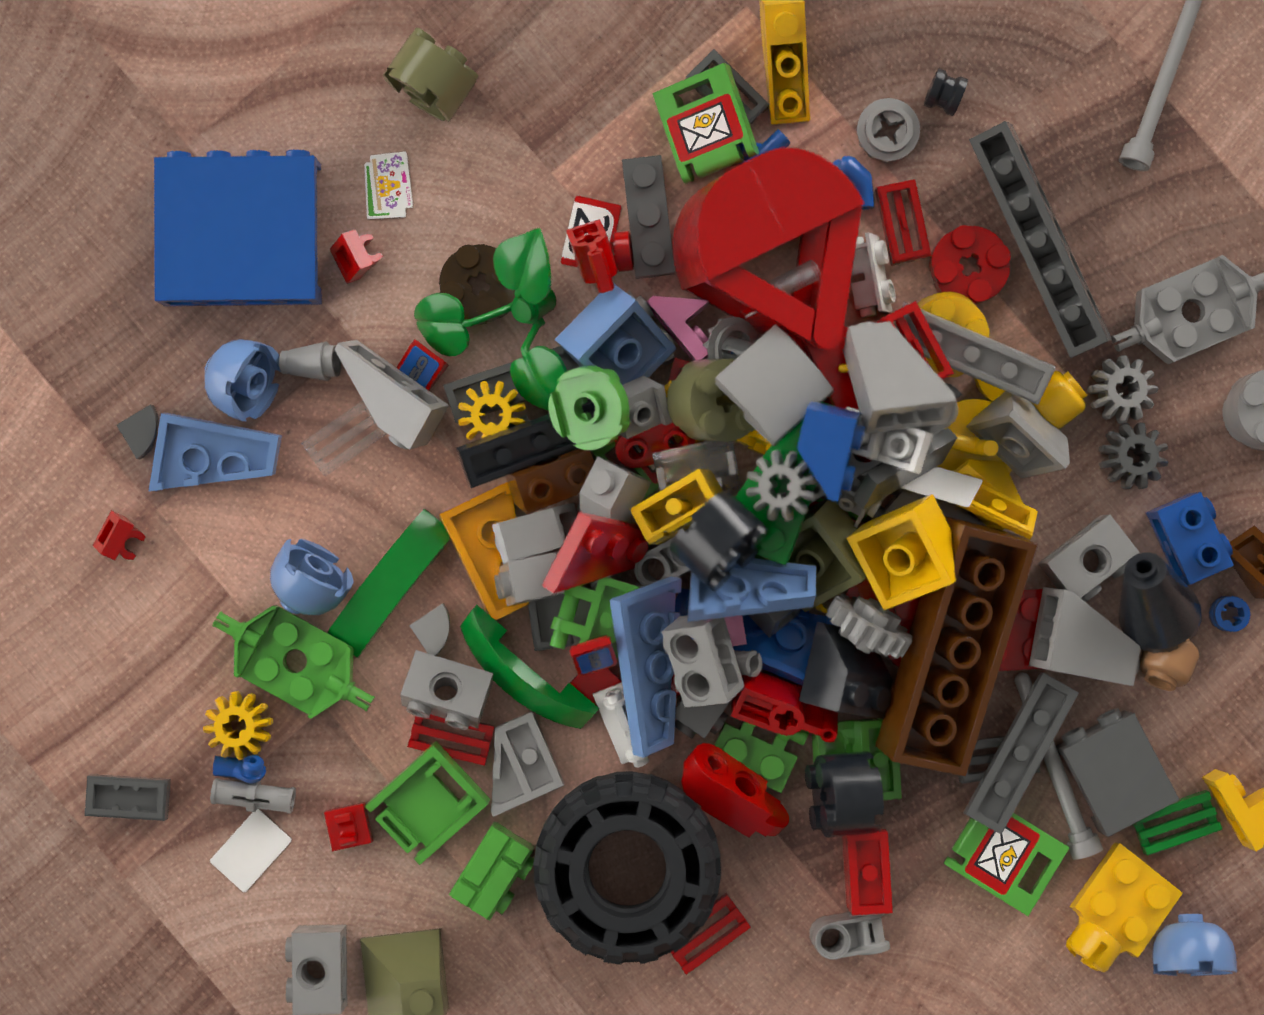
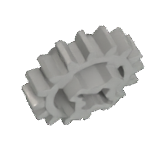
(869, 626)

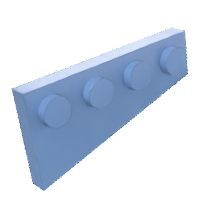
(644, 664)

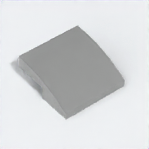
(773, 384)

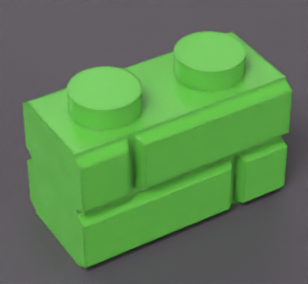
(492, 871)

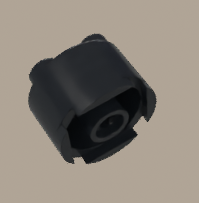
(719, 539)
(844, 794)

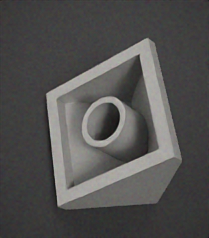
(1023, 436)

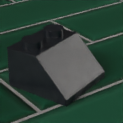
(844, 676)

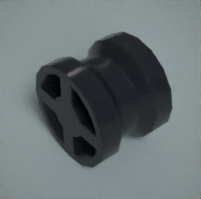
(945, 92)

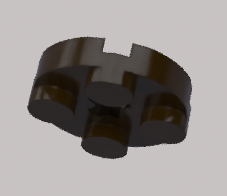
(468, 263)

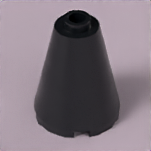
(1157, 605)

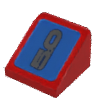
(422, 365)
(593, 655)

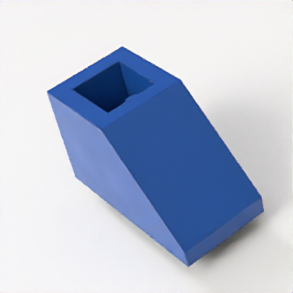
(827, 445)

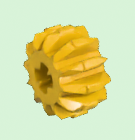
(491, 400)
(229, 712)

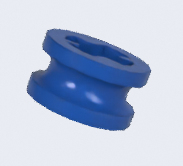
(1233, 602)

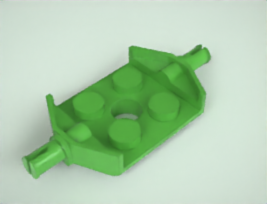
(262, 653)

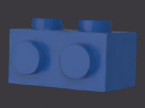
(1191, 537)

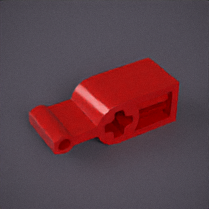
(593, 254)
(777, 708)

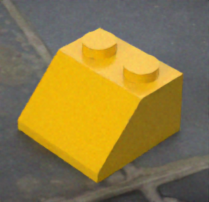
(906, 552)

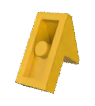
(1243, 815)

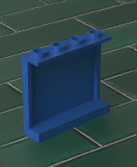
(236, 229)

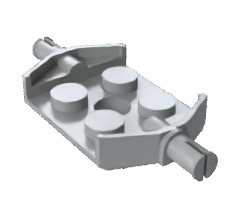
(1226, 306)

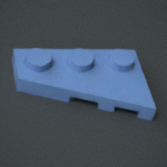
(208, 452)
(754, 589)

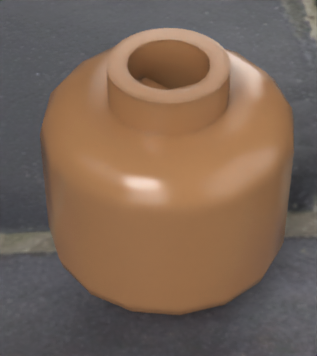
(1171, 668)

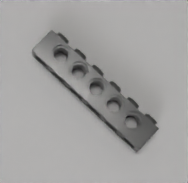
(1040, 239)

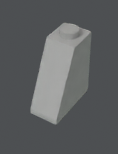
(893, 381)
(1081, 641)

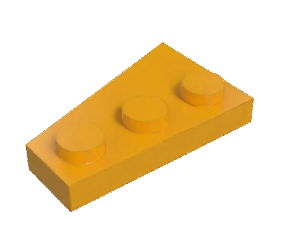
(474, 540)

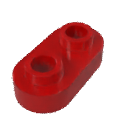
(652, 441)

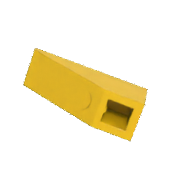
(785, 60)

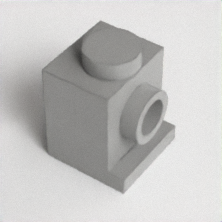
(646, 405)

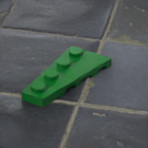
(782, 534)

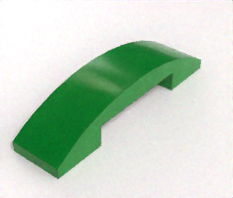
(390, 582)
(518, 679)

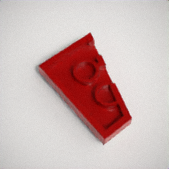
(595, 550)

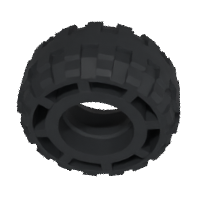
(627, 931)

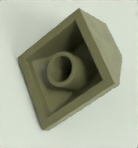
(825, 545)
(405, 973)

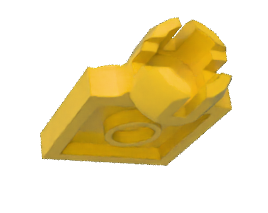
(1119, 909)

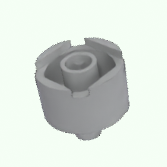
(1245, 410)

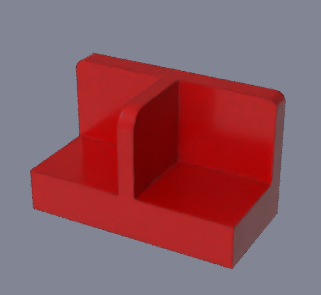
(867, 873)

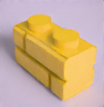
(671, 508)

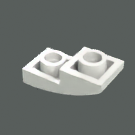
(898, 447)

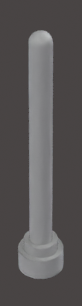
(1138, 152)
(1082, 841)

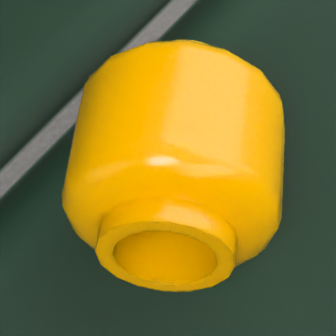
(1062, 400)

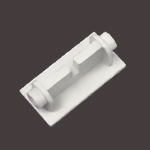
(875, 289)
(614, 714)

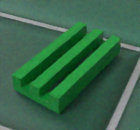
(1208, 812)

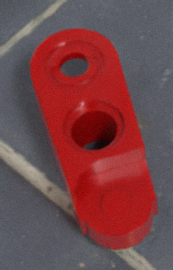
(732, 792)

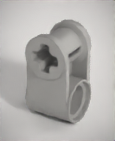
(856, 935)

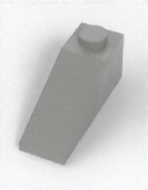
(393, 398)

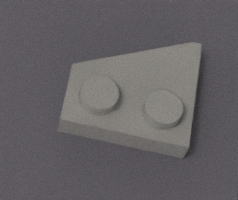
(521, 764)

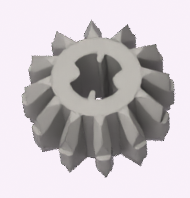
(1130, 404)
(768, 483)

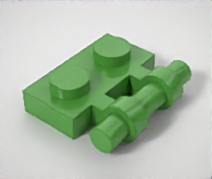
(599, 618)
(760, 756)

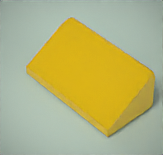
(1003, 511)

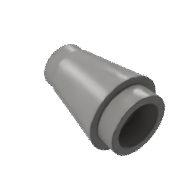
(311, 361)

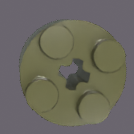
(431, 76)
(702, 407)

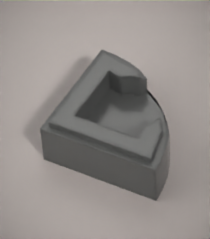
(140, 431)

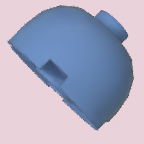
(242, 378)
(308, 579)
(1193, 949)

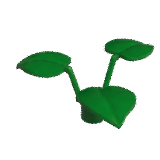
(521, 266)

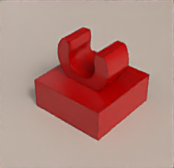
(352, 256)
(113, 536)
(348, 826)

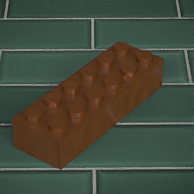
(956, 651)

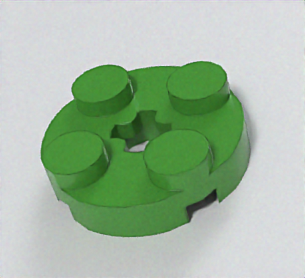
(610, 401)

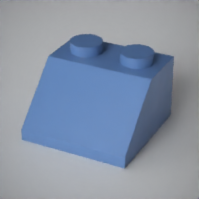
(616, 336)

